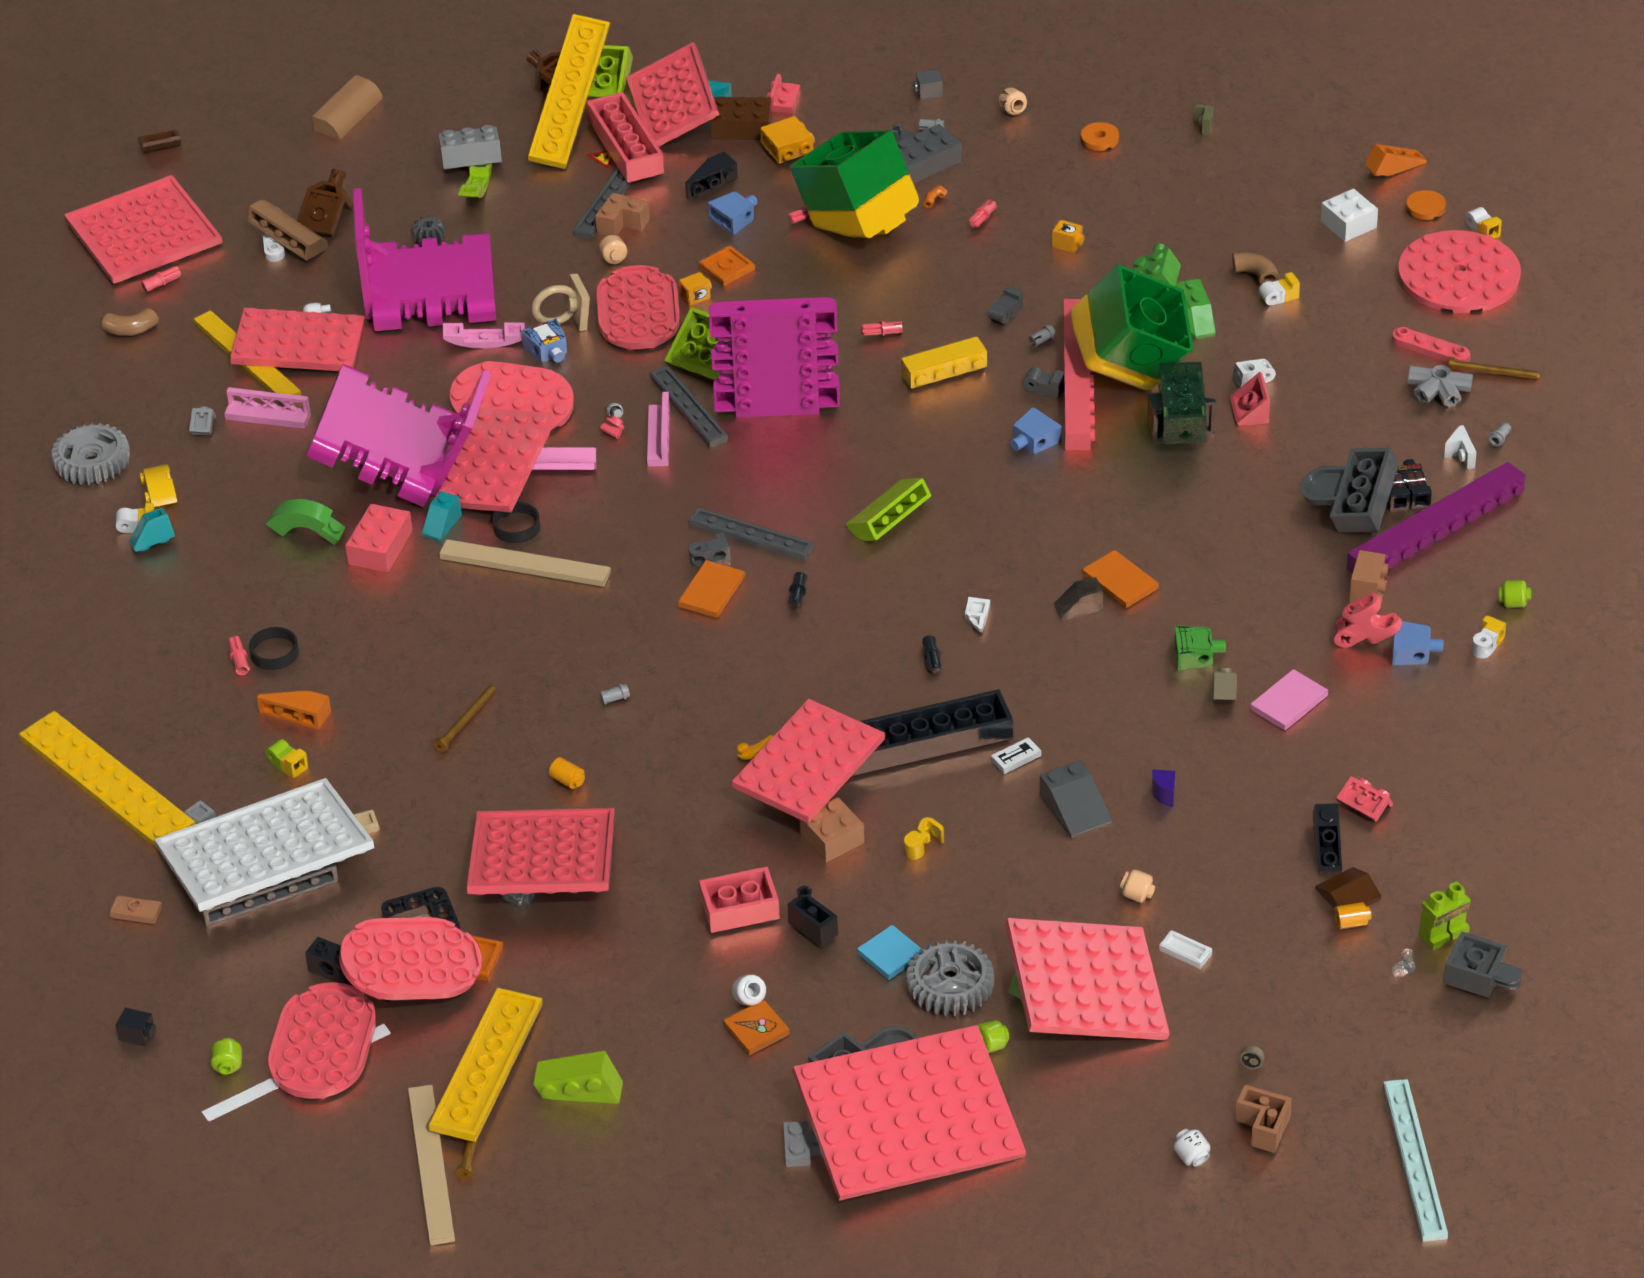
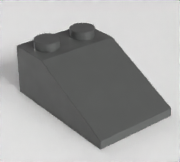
(1074, 799)

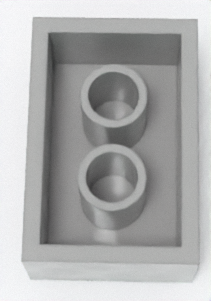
(470, 147)

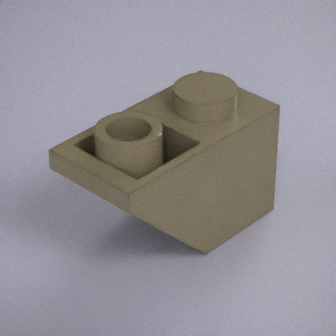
(1224, 684)

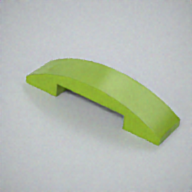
(477, 181)

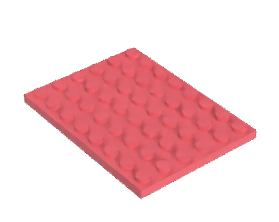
(908, 1112)

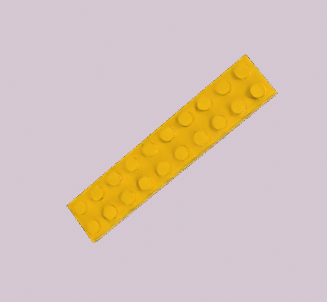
(569, 91)
(104, 778)

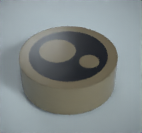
(1252, 1057)

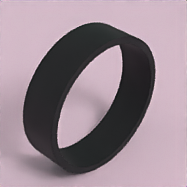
(517, 537)
(278, 663)

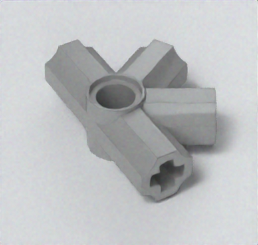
(1441, 382)

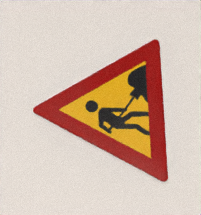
(601, 157)

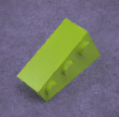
(579, 1078)

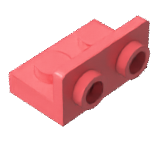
(783, 95)
(1364, 799)

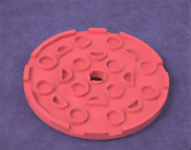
(1435, 275)

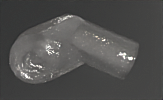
(1405, 966)

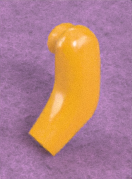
(749, 752)

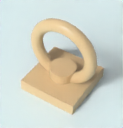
(576, 303)

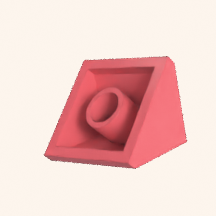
(1251, 402)

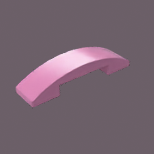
(483, 338)

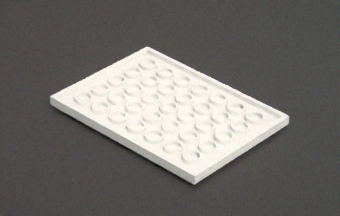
(263, 844)

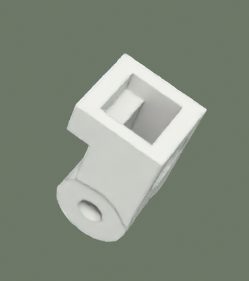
(1248, 369)

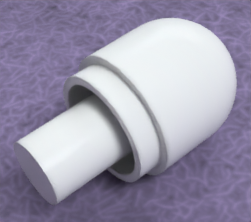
(317, 307)

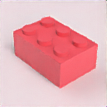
(379, 538)
(739, 899)

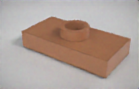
(135, 909)

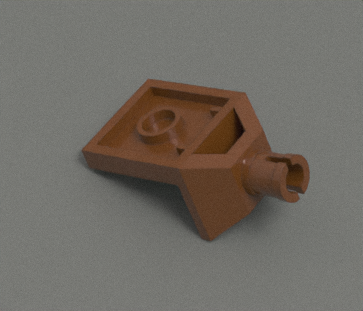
(544, 67)
(324, 204)

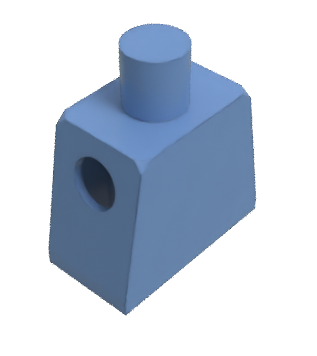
(732, 211)
(1035, 432)
(1413, 644)

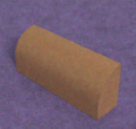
(346, 107)
(286, 230)

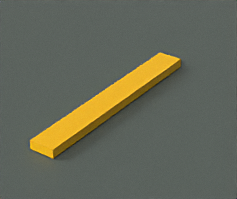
(225, 339)

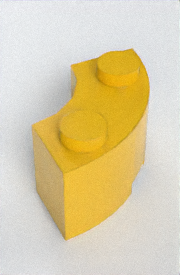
(158, 485)

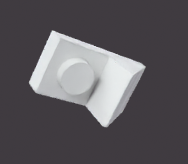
(1461, 445)

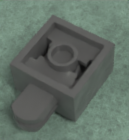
(1489, 962)

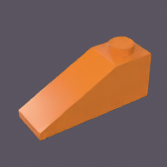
(1392, 160)
(298, 707)

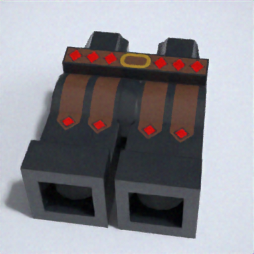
(1407, 485)

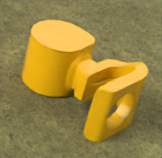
(915, 841)

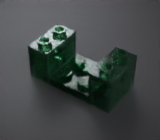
(1182, 402)

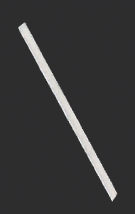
(263, 1088)

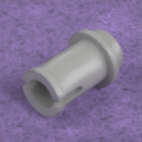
(925, 123)
(1043, 335)
(1498, 436)
(615, 694)

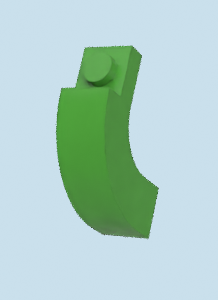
(305, 514)

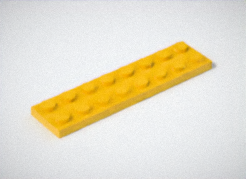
(485, 1065)

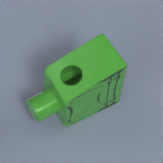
(1195, 647)

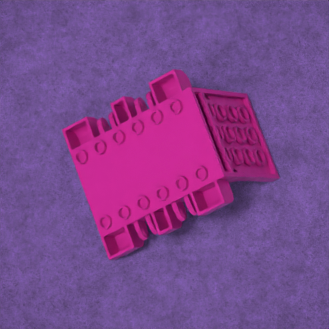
(424, 277)
(774, 356)
(393, 434)

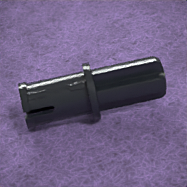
(797, 589)
(931, 654)

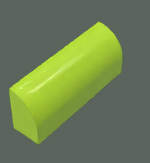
(889, 509)

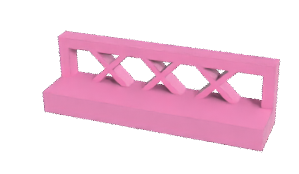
(268, 412)
(658, 433)
(566, 458)

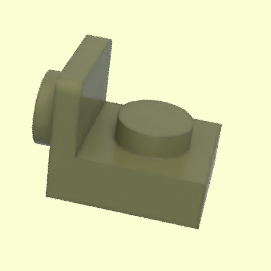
(1204, 115)

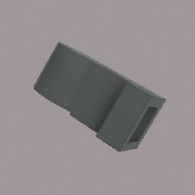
(1007, 306)
(1044, 382)
(712, 550)

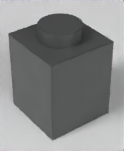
(928, 84)

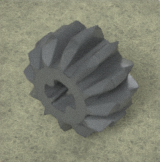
(427, 228)

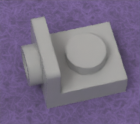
(202, 421)

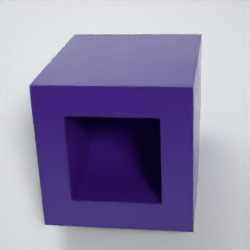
(1163, 786)

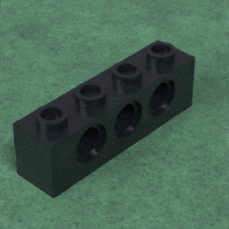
(324, 961)

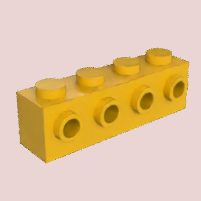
(944, 362)

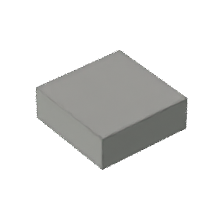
(200, 812)

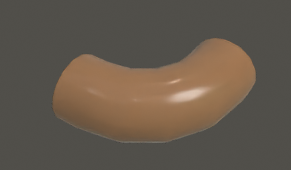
(1255, 264)
(130, 325)

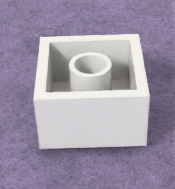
(1349, 215)

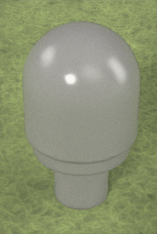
(614, 409)

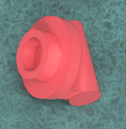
(612, 426)

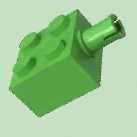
(1159, 265)

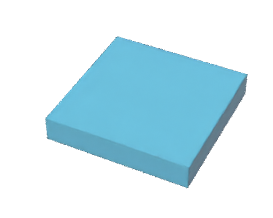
(889, 952)

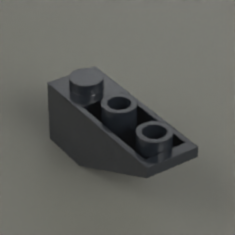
(711, 174)
(1327, 837)

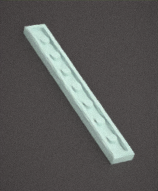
(1415, 1160)

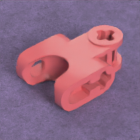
(1363, 623)

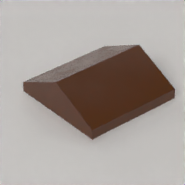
(160, 141)
(1349, 888)

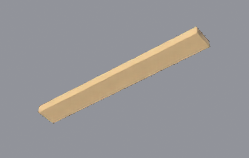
(525, 563)
(431, 1166)

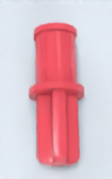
(982, 213)
(799, 215)
(160, 278)
(882, 328)
(238, 655)

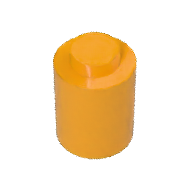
(566, 773)
(1352, 915)

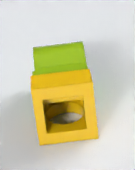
(285, 757)

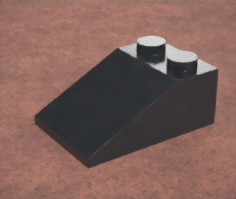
(1155, 414)

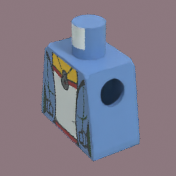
(545, 341)

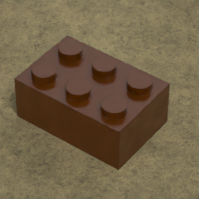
(741, 117)

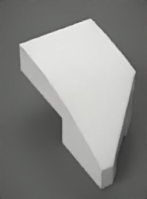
(977, 612)

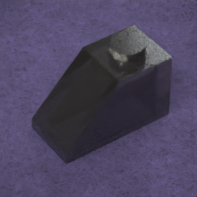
(1080, 599)

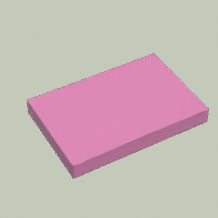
(1289, 699)

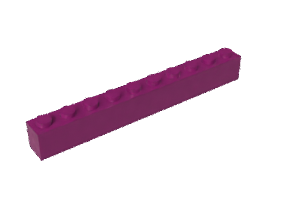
(1444, 516)

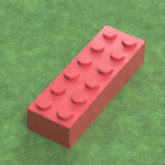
(625, 137)

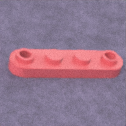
(1429, 345)

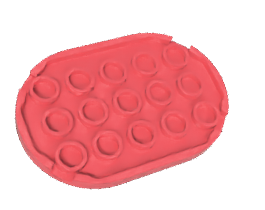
(638, 307)
(516, 389)
(410, 958)
(322, 1040)

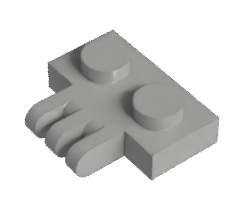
(799, 1144)

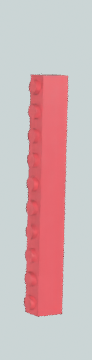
(1077, 390)

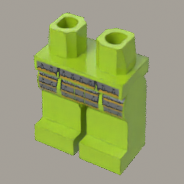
(1444, 916)

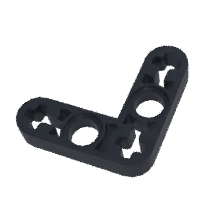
(432, 906)

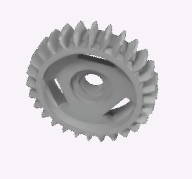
(93, 440)
(950, 993)

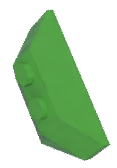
(1198, 309)

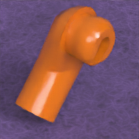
(932, 194)

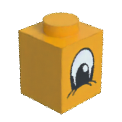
(1067, 236)
(695, 288)

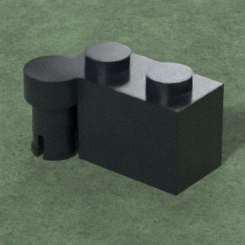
(812, 917)

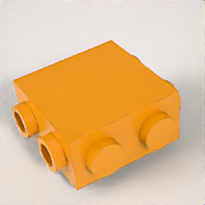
(787, 139)

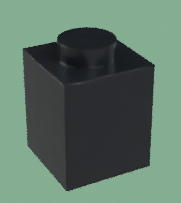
(135, 1027)

